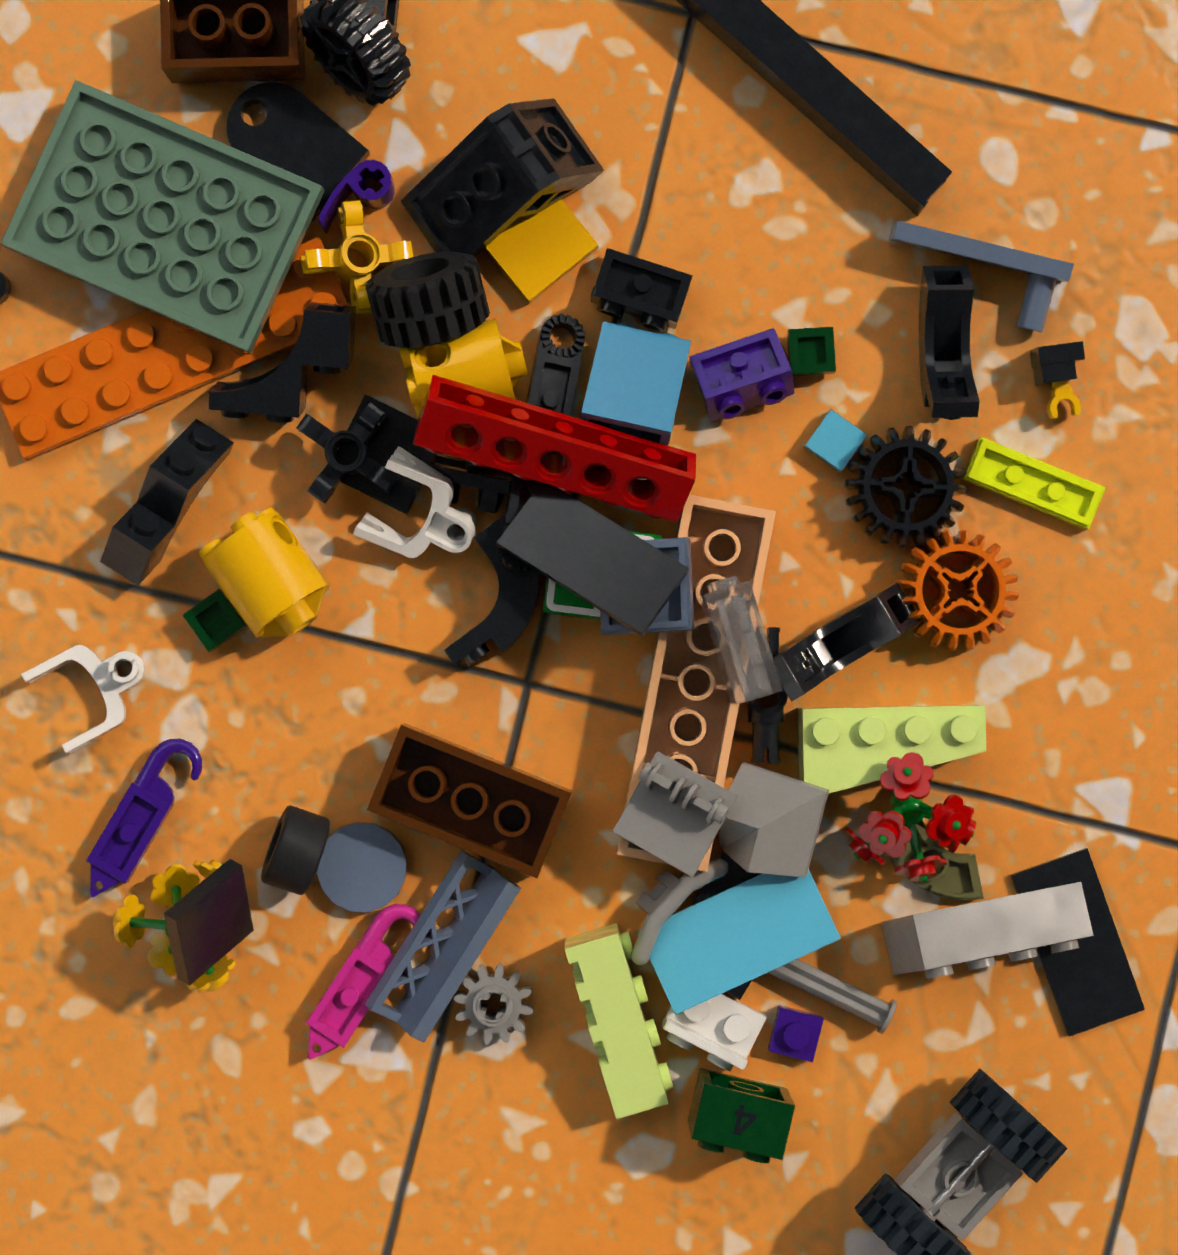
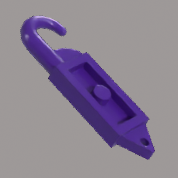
(138, 818)

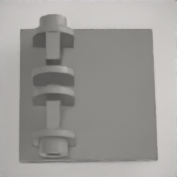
(674, 813)

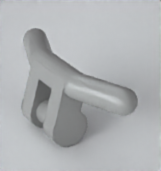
(665, 900)

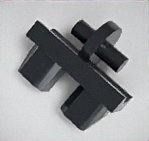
(491, 482)

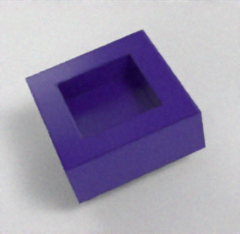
(795, 1033)

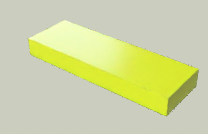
(1033, 483)

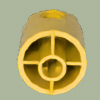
(475, 359)
(266, 575)

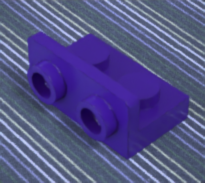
(743, 375)

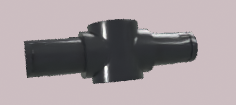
(766, 720)

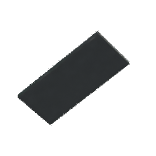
(593, 557)
(1094, 980)

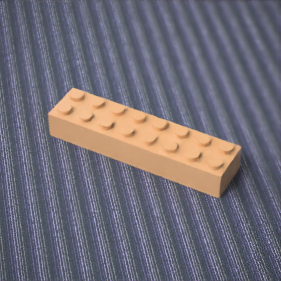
(686, 696)

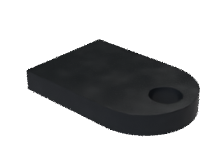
(295, 137)

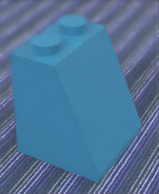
(636, 381)

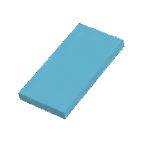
(739, 937)

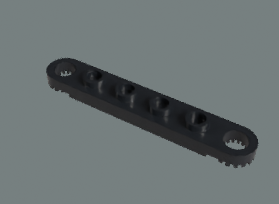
(552, 388)

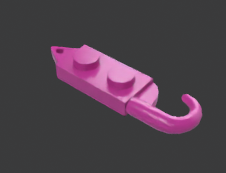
(345, 999)

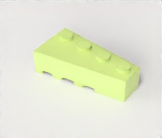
(853, 744)
(617, 1020)

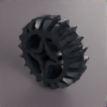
(356, 48)
(907, 465)

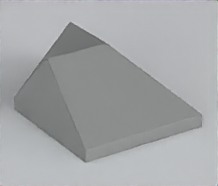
(772, 822)

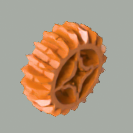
(983, 561)

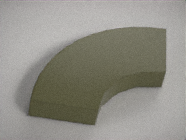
(956, 879)

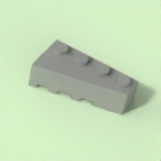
(988, 929)

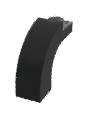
(945, 342)
(512, 609)
(843, 641)

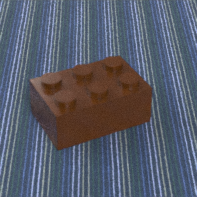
(232, 40)

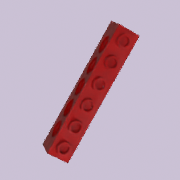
(540, 431)

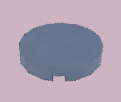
(362, 867)

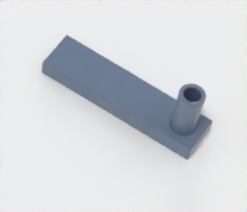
(1042, 270)

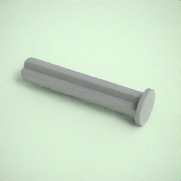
(837, 993)

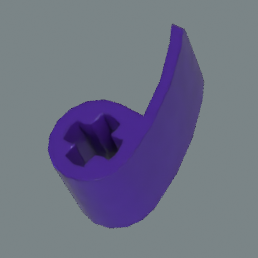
(355, 183)

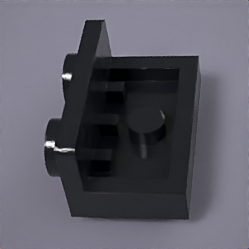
(640, 290)

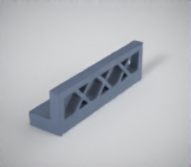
(451, 948)

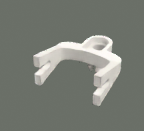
(442, 519)
(107, 679)

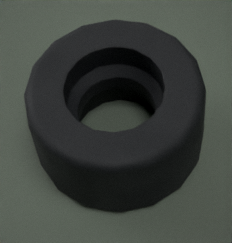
(295, 850)

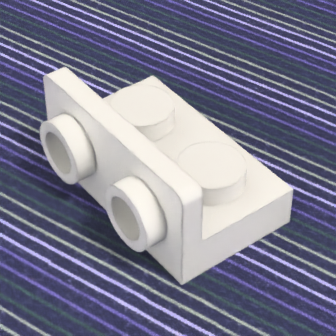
(719, 1027)

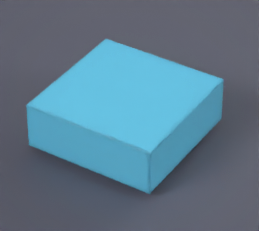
(835, 441)

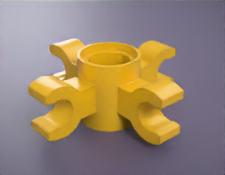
(351, 224)

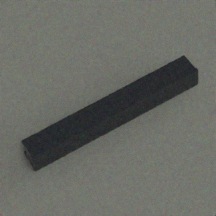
(825, 97)

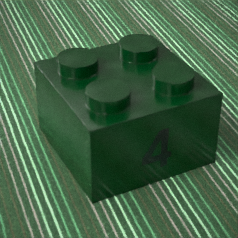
(740, 1116)

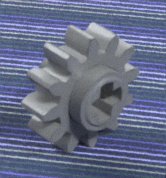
(506, 1015)

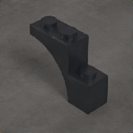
(281, 392)
(166, 495)

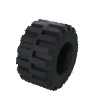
(427, 299)

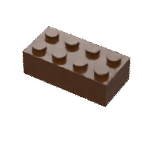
(469, 800)

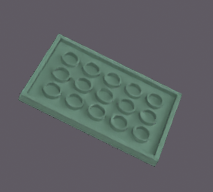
(163, 216)

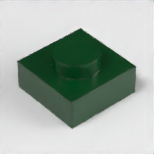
(811, 351)
(214, 620)

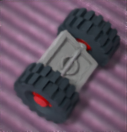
(960, 1172)

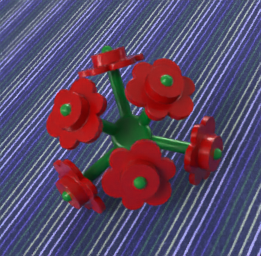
(948, 822)

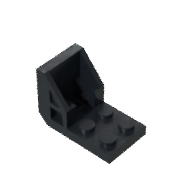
(500, 172)

